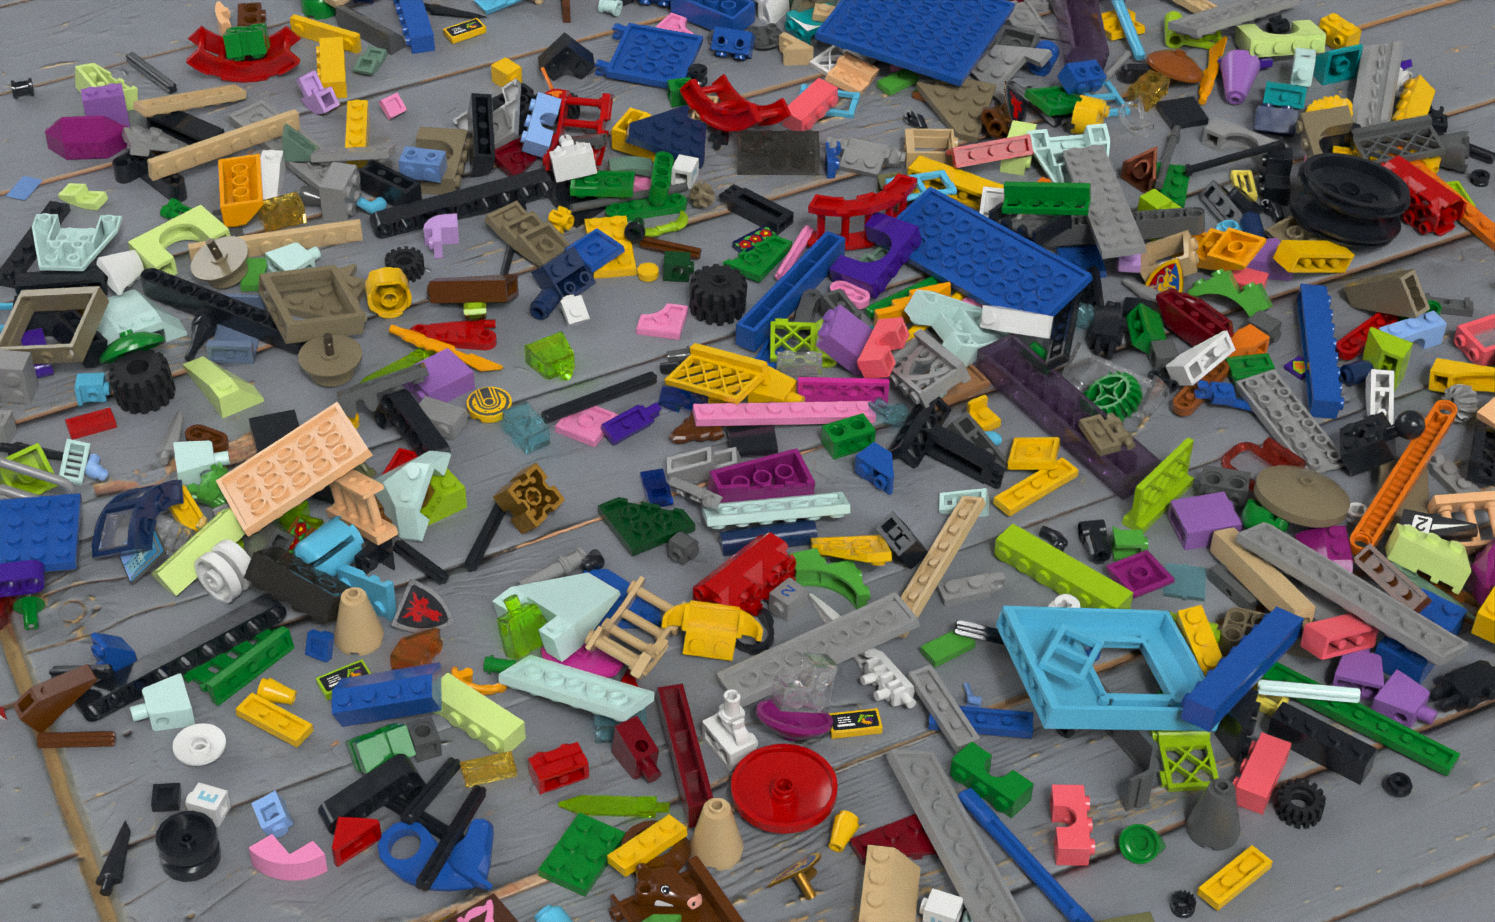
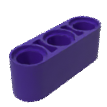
(36, 337)
(21, 577)

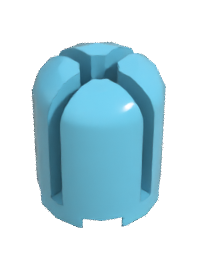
(330, 546)

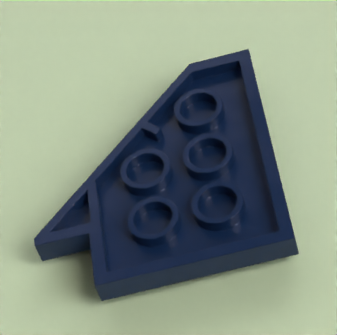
(670, 133)

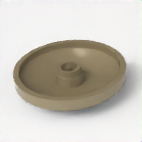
(1301, 496)

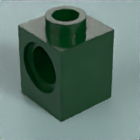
(677, 266)

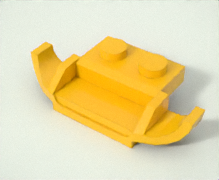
(711, 628)

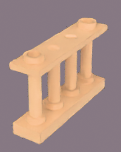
(350, 504)
(1466, 504)

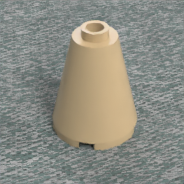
(357, 624)
(717, 836)

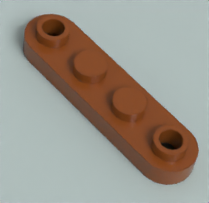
(1185, 401)

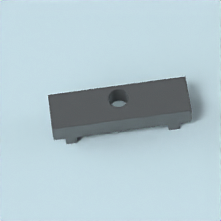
(595, 140)
(1454, 306)
(1231, 588)

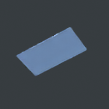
(24, 188)

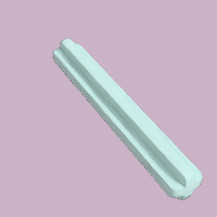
(1308, 691)

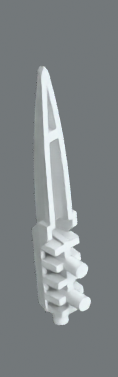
(875, 666)

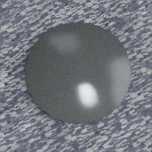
(766, 36)

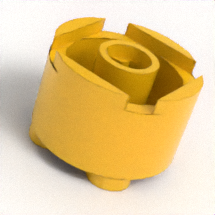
(1088, 112)
(388, 292)

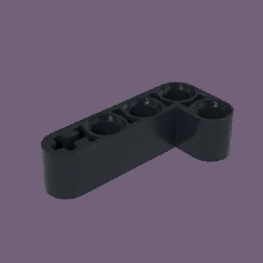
(131, 167)
(405, 413)
(373, 791)

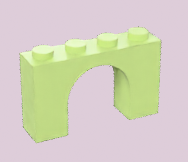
(1263, 44)
(194, 225)

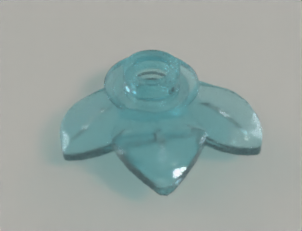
(893, 414)

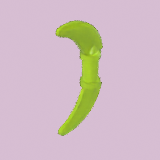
(675, 226)

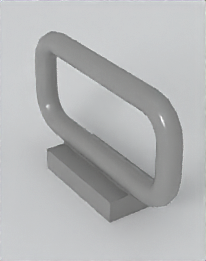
(9, 492)

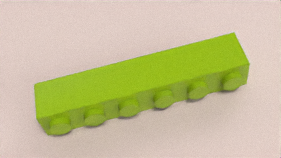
(1059, 570)

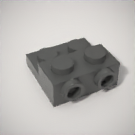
(1017, 37)

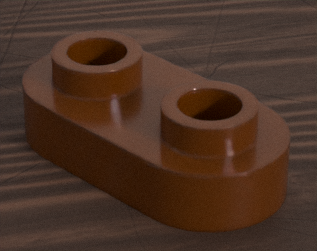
(203, 433)

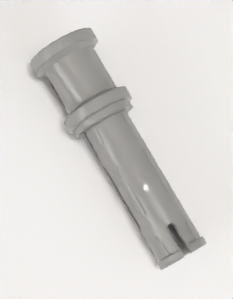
(562, 567)

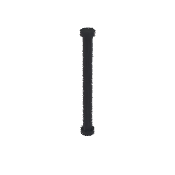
(1235, 156)

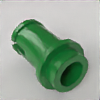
(496, 665)

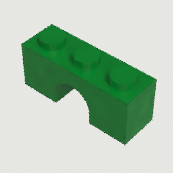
(1005, 793)

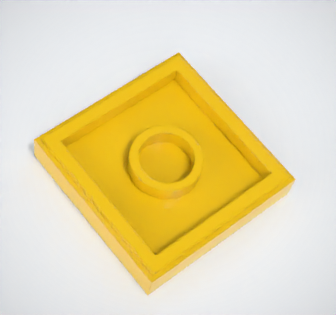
(1034, 453)

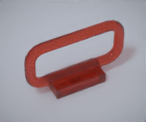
(1271, 452)

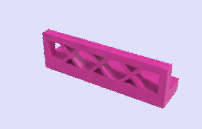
(842, 389)

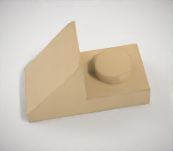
(794, 50)

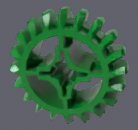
(1116, 394)

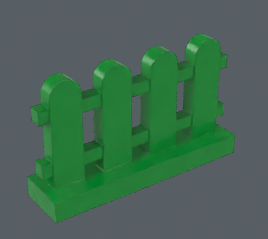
(249, 664)

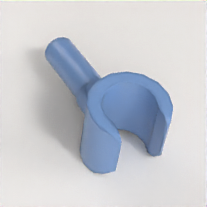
(972, 701)

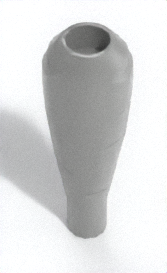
(1141, 290)

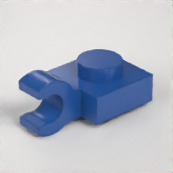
(831, 162)
(1218, 392)

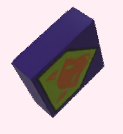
(1297, 367)

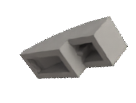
(698, 463)

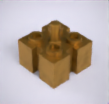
(529, 498)

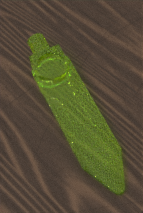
(407, 361)
(615, 806)

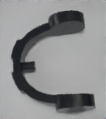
(767, 621)

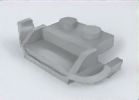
(865, 156)

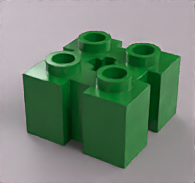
(246, 40)

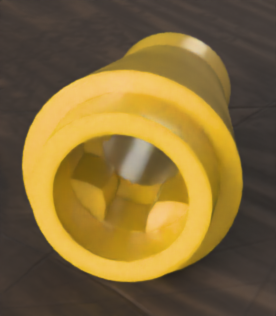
(276, 692)
(843, 829)

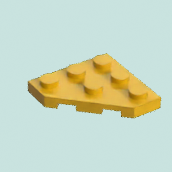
(859, 548)

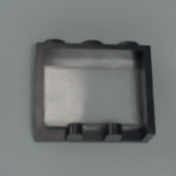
(1033, 227)

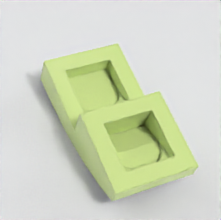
(81, 197)

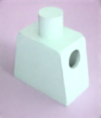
(1303, 67)
(291, 258)
(195, 459)
(165, 705)

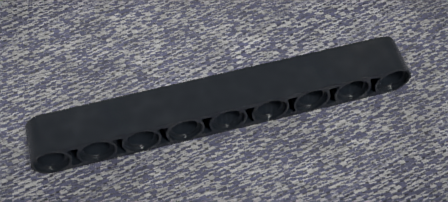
(464, 202)
(224, 309)
(181, 656)

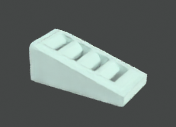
(75, 447)
(955, 496)

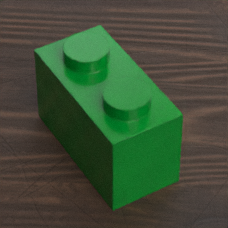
(1144, 327)

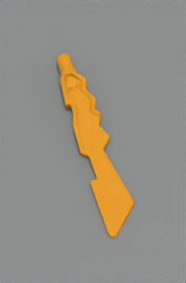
(1210, 73)
(422, 341)

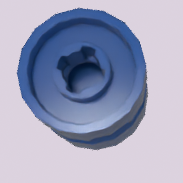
(1046, 69)

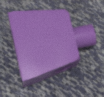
(1361, 671)
(1404, 701)

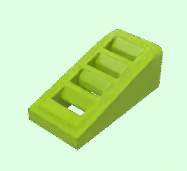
(475, 310)

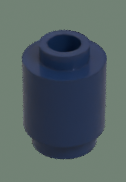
(1252, 224)
(544, 304)
(1355, 372)

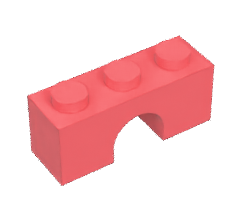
(876, 357)
(1070, 807)

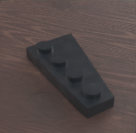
(561, 197)

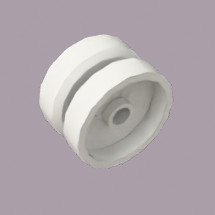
(223, 571)

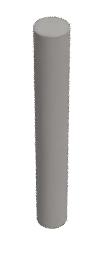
(1118, 64)

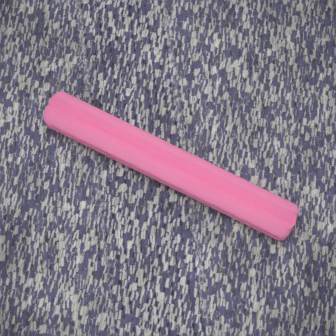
(795, 251)

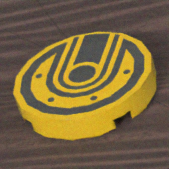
(488, 404)

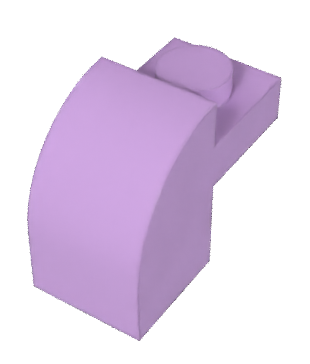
(316, 98)
(439, 231)
(1129, 263)

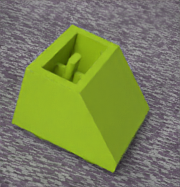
(1388, 353)

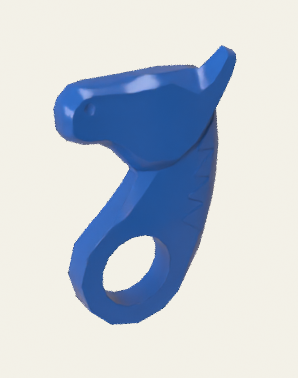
(465, 867)

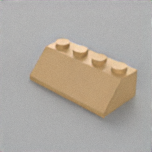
(889, 886)

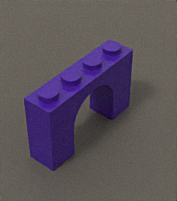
(874, 276)

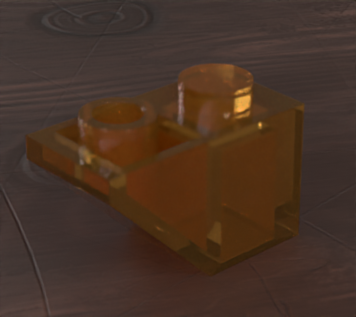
(416, 649)

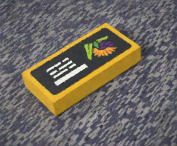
(464, 30)
(856, 723)

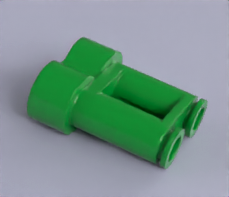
(173, 208)

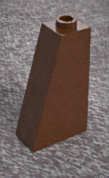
(473, 289)

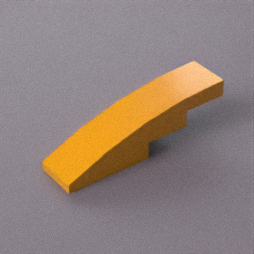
(900, 304)

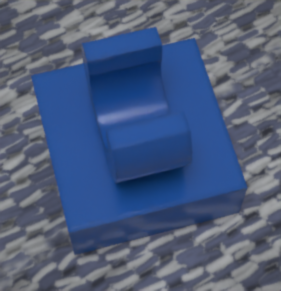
(320, 645)

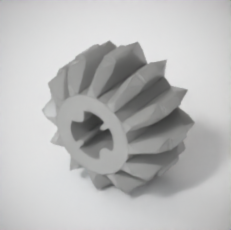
(1464, 399)

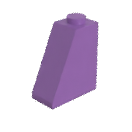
(1264, 262)

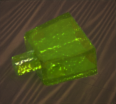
(551, 357)
(520, 627)

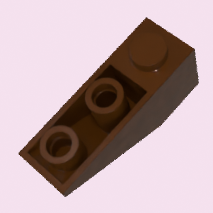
(51, 698)

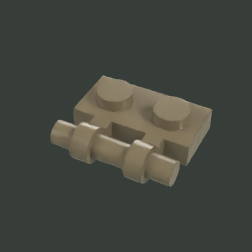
(1101, 435)

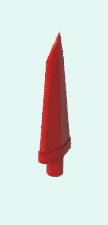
(480, 323)

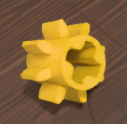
(561, 219)

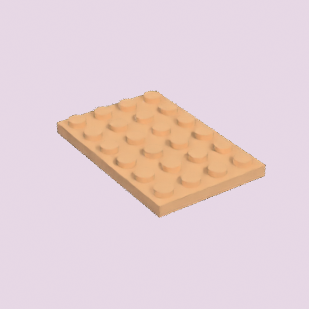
(293, 469)

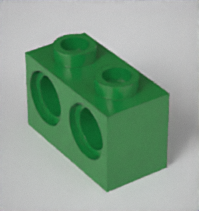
(847, 436)

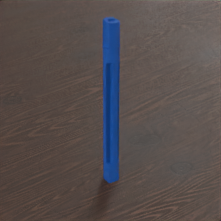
(1019, 853)

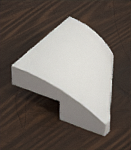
(121, 269)

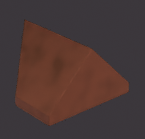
(1141, 170)

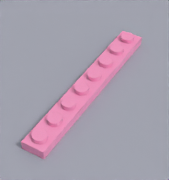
(779, 413)

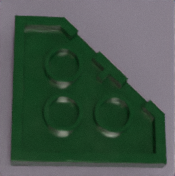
(643, 524)

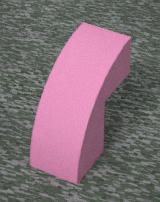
(274, 861)

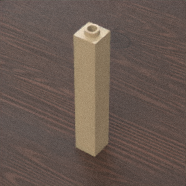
(1259, 576)

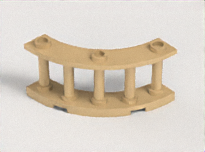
(651, 652)

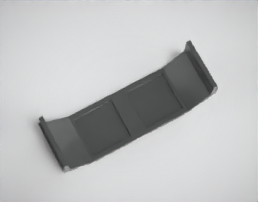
(1143, 752)

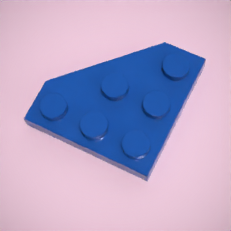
(639, 605)

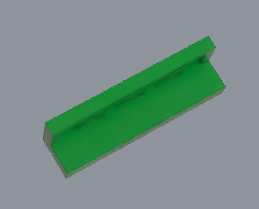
(1046, 196)

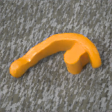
(467, 677)

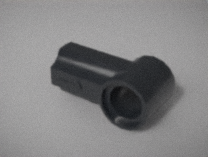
(1093, 535)

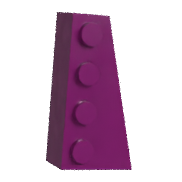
(763, 478)

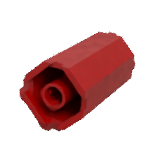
(1432, 204)
(748, 575)

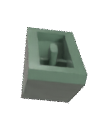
(296, 146)

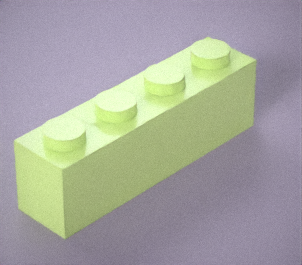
(480, 716)

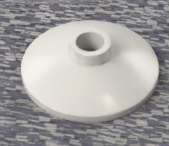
(199, 744)

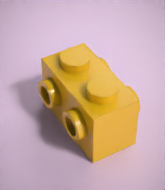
(1339, 31)

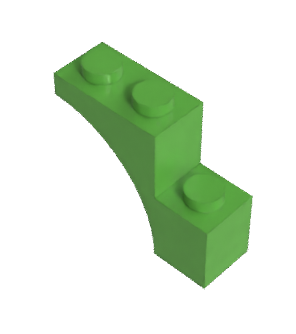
(1224, 283)
(839, 576)

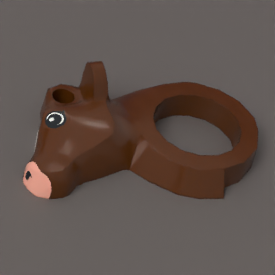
(659, 879)

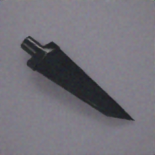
(437, 8)
(719, 138)
(18, 446)
(114, 865)

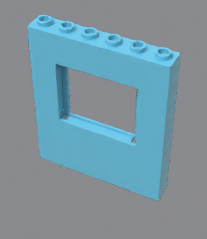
(1030, 630)

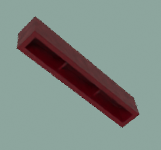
(684, 751)

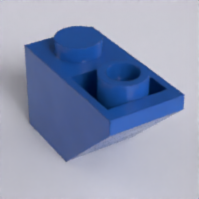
(876, 467)
(112, 651)

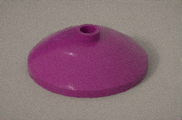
(793, 724)

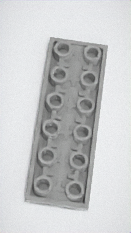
(1377, 83)
(1289, 421)

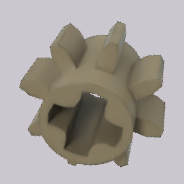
(702, 195)

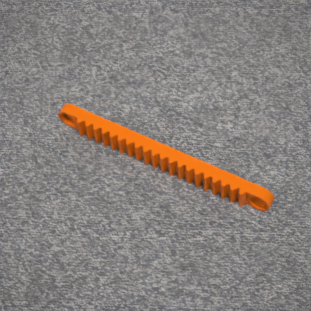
(1403, 477)

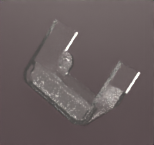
(1086, 367)

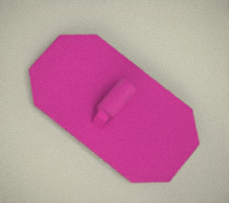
(594, 662)

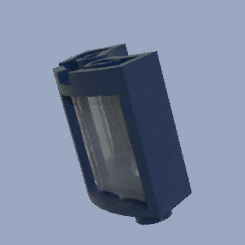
(129, 519)

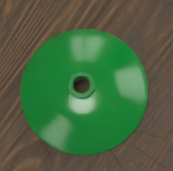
(130, 343)

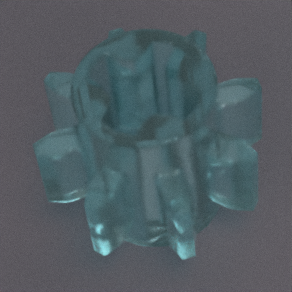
(1085, 316)

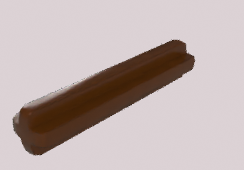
(662, 246)
(76, 739)

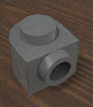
(682, 548)

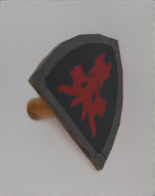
(1015, 105)
(421, 609)

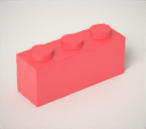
(811, 105)
(1338, 636)
(1261, 772)

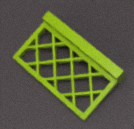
(1161, 486)

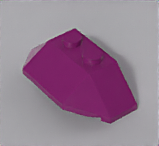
(85, 137)
(1330, 542)
(1482, 574)

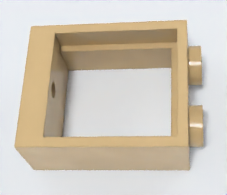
(929, 139)
(1167, 247)

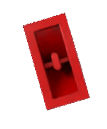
(353, 837)

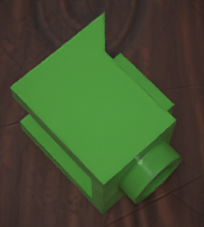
(1127, 543)

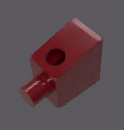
(636, 750)

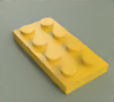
(614, 227)

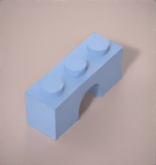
(544, 111)
(1425, 329)

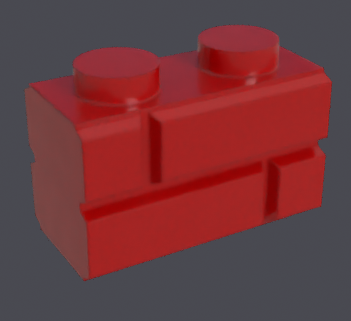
(558, 767)

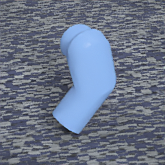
(95, 470)

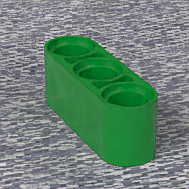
(660, 178)

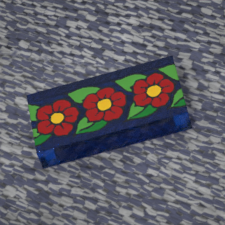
(749, 240)

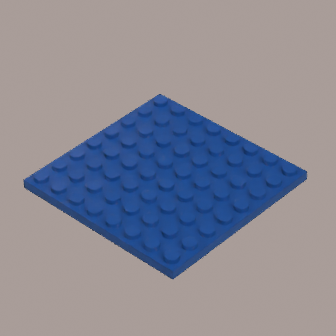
(920, 35)

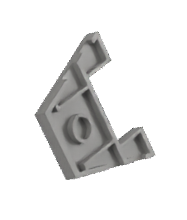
(1027, 18)
(1004, 61)
(504, 118)
(143, 140)

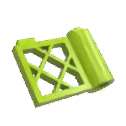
(1176, 40)
(792, 329)
(1180, 742)

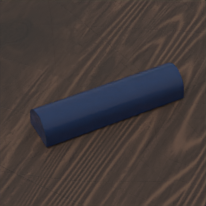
(793, 533)

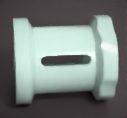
(610, 6)

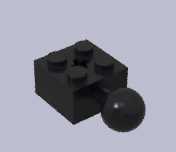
(1373, 440)

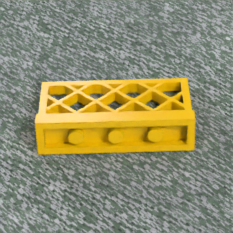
(720, 364)

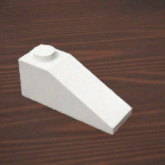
(273, 172)
(1016, 321)
(1201, 359)
(1380, 393)

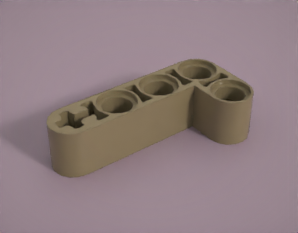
(1240, 623)

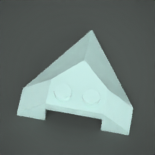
(406, 490)

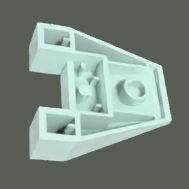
(954, 322)
(570, 606)

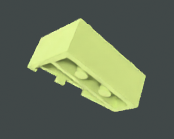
(94, 76)
(1429, 554)

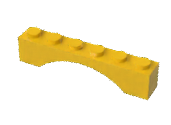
(1449, 372)

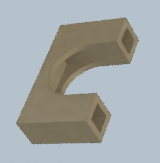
(1321, 124)
(456, 145)

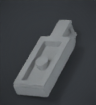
(1450, 475)
(697, 493)
(970, 588)

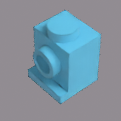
(91, 388)

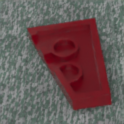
(513, 159)
(904, 835)

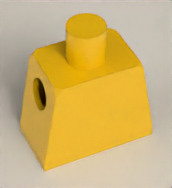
(780, 389)

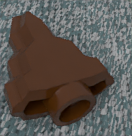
(995, 122)
(689, 431)

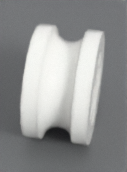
(1356, 512)

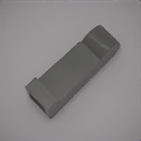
(807, 308)

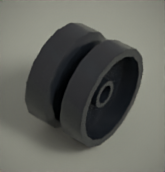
(188, 846)

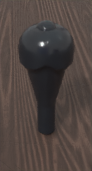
(202, 329)

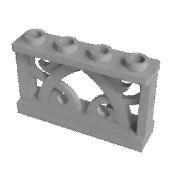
(914, 351)

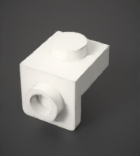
(573, 310)

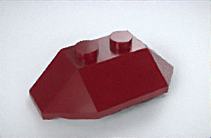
(1191, 317)

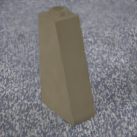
(1389, 293)

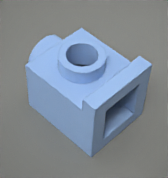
(273, 814)

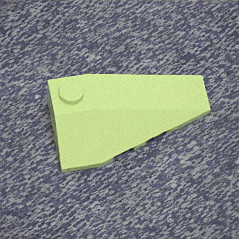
(221, 387)

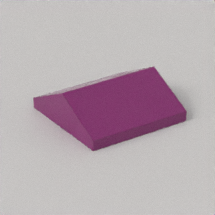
(1140, 573)

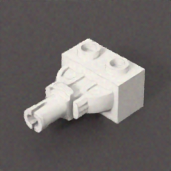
(572, 160)
(727, 732)

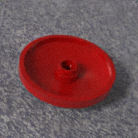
(784, 788)

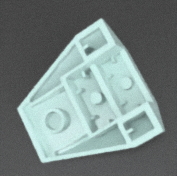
(1049, 149)
(140, 314)

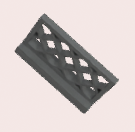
(1396, 133)

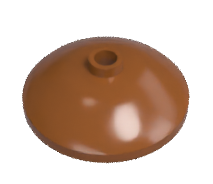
(1175, 65)

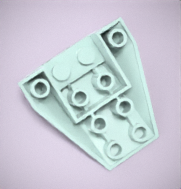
(70, 247)

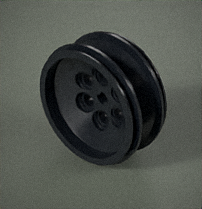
(1349, 200)

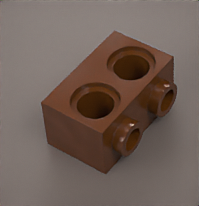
(250, 14)

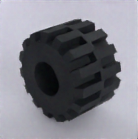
(718, 294)
(142, 381)

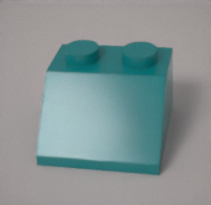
(1338, 65)

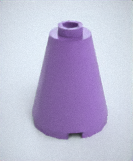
(1238, 74)

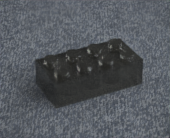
(778, 152)
(296, 583)

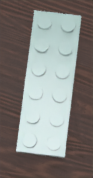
(781, 508)
(576, 688)

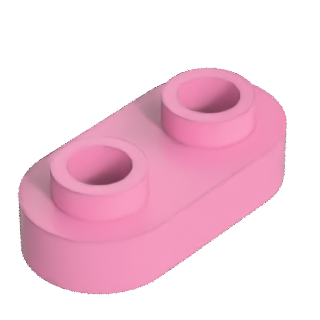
(857, 295)

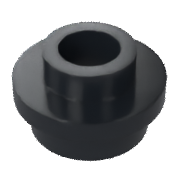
(1399, 784)

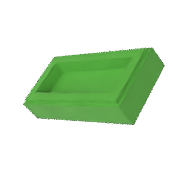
(897, 81)
(251, 279)
(946, 648)

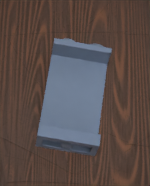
(231, 345)

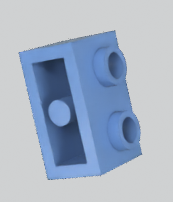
(423, 164)

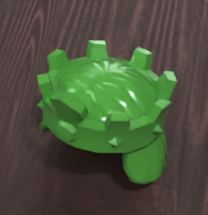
(208, 489)

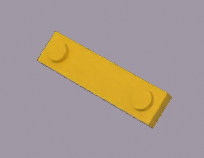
(314, 30)
(1035, 487)

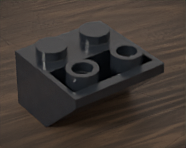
(1238, 724)

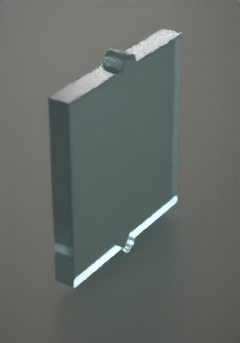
(1188, 584)

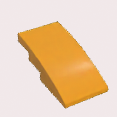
(1226, 249)

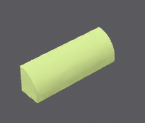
(179, 568)

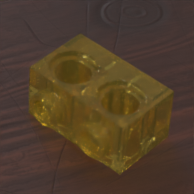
(1150, 88)
(282, 212)

